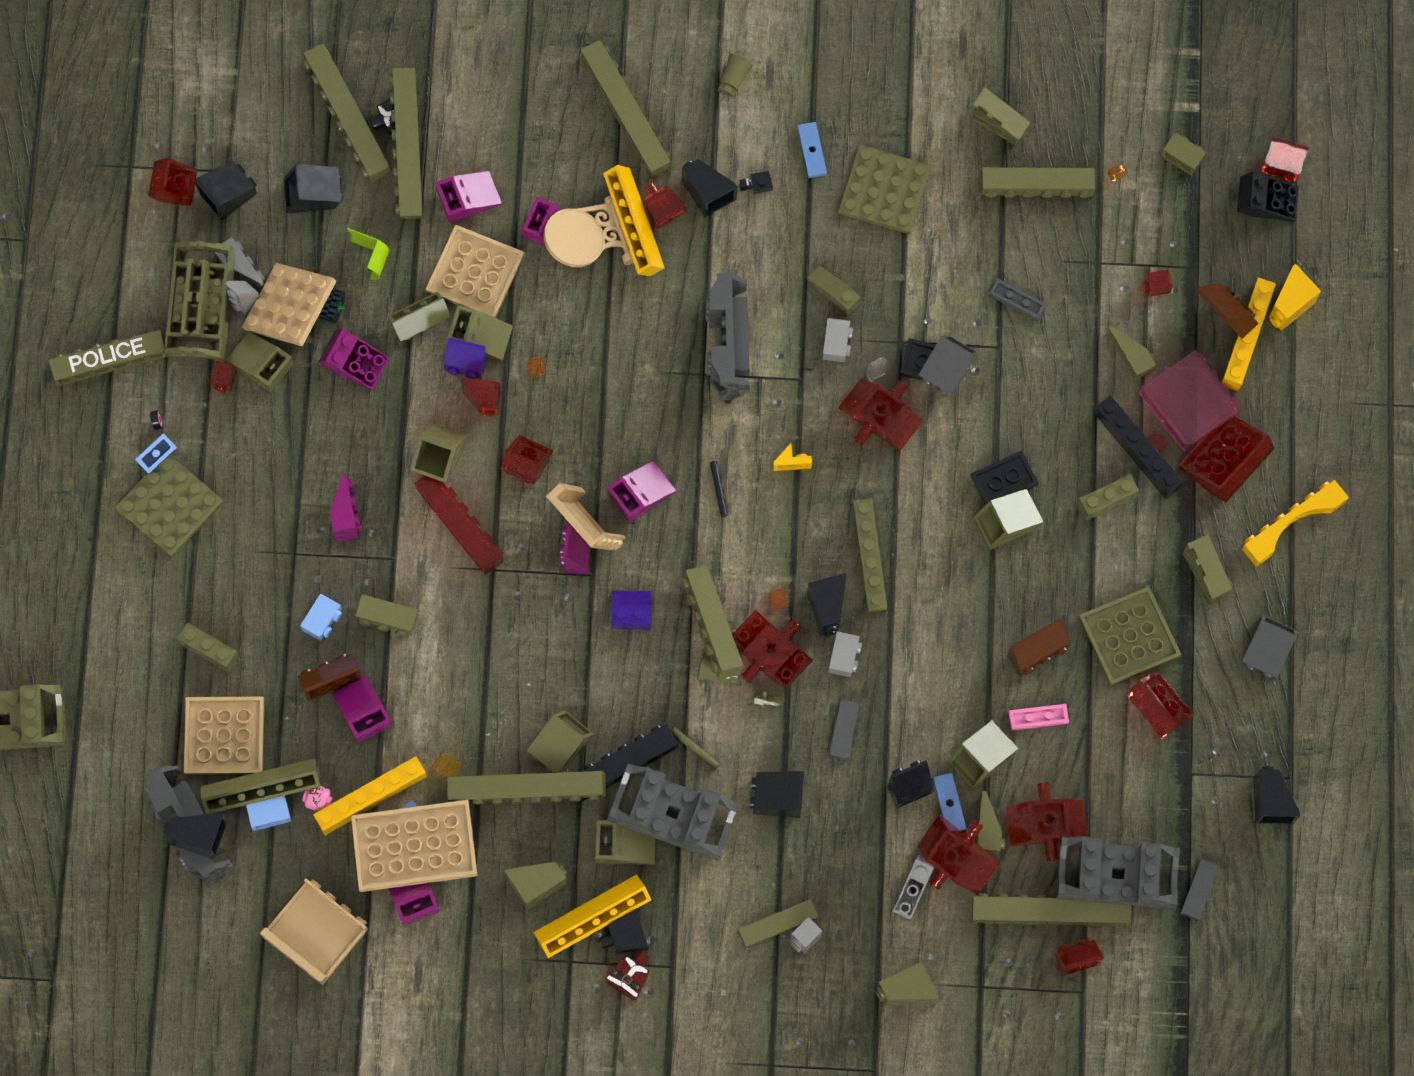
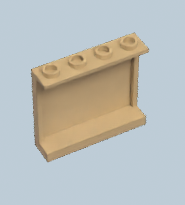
(566, 499)
(315, 931)

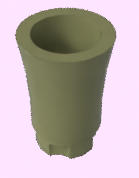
(733, 75)
(706, 673)

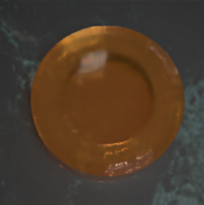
(1117, 173)
(536, 367)
(778, 599)

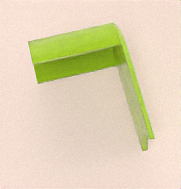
(379, 254)

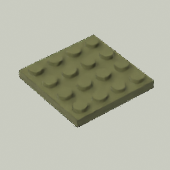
(884, 189)
(169, 505)
(1129, 635)

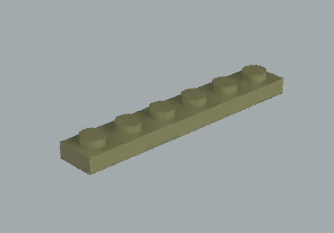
(870, 555)

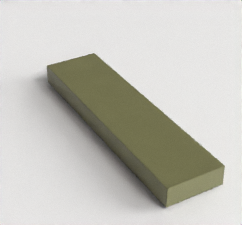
(777, 923)

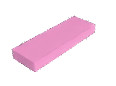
(1038, 717)

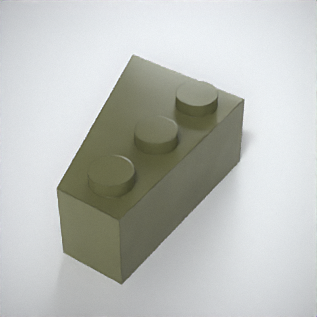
(999, 117)
(1207, 569)

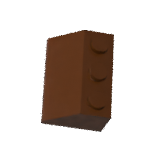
(1229, 308)
(1039, 647)
(329, 677)

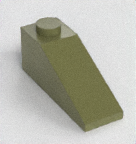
(835, 290)
(1133, 354)
(991, 835)

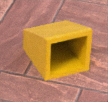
(1294, 299)

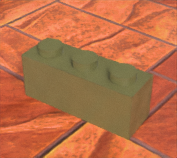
(419, 316)
(1108, 497)
(386, 615)
(208, 647)

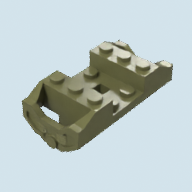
(206, 319)
(27, 717)

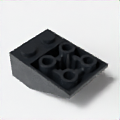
(1267, 197)
(910, 783)

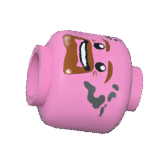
(317, 798)

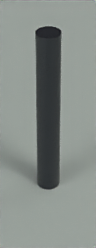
(719, 489)

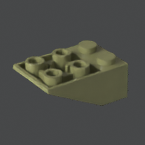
(481, 329)
(260, 361)
(622, 845)

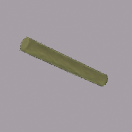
(695, 748)

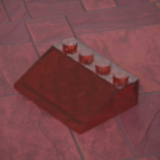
(1227, 457)

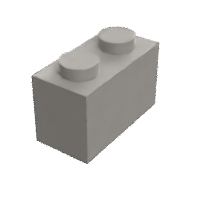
(836, 340)
(844, 653)
(805, 936)

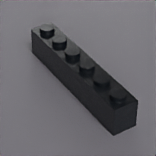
(1138, 447)
(639, 753)

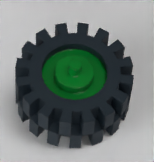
(333, 306)

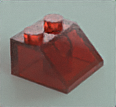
(1284, 159)
(172, 182)
(483, 395)
(526, 459)
(1078, 957)

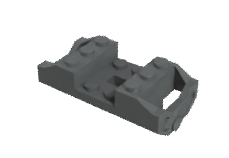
(731, 316)
(660, 796)
(181, 802)
(1103, 861)

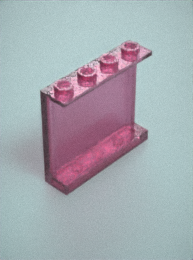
(1190, 400)

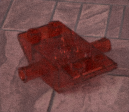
(893, 426)
(759, 635)
(1028, 826)
(973, 863)

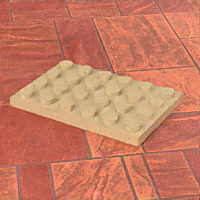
(414, 845)

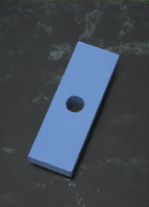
(810, 141)
(947, 792)

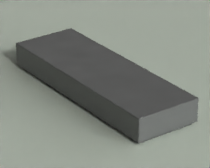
(1017, 299)
(844, 729)
(1199, 889)

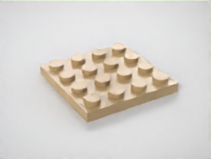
(475, 271)
(289, 304)
(224, 735)

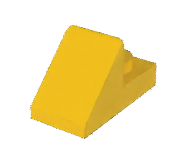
(787, 462)

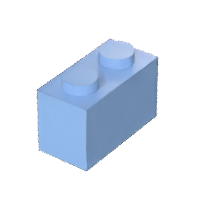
(155, 453)
(321, 617)
(268, 813)

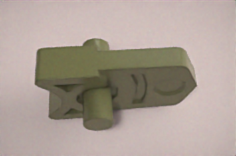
(763, 698)

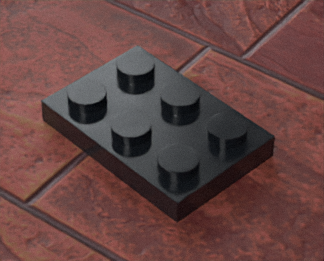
(915, 358)
(1004, 477)

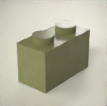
(1183, 153)

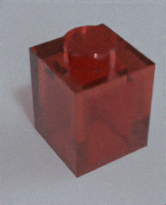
(1157, 283)
(223, 377)

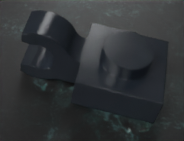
(759, 182)

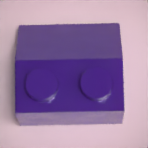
(465, 358)
(631, 609)

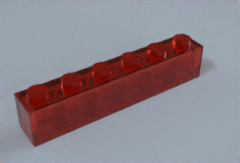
(460, 524)

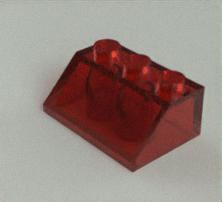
(1159, 704)

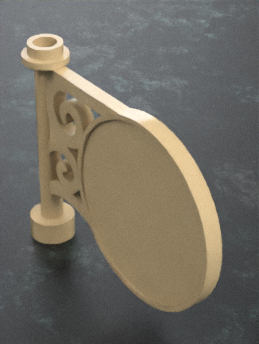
(578, 238)

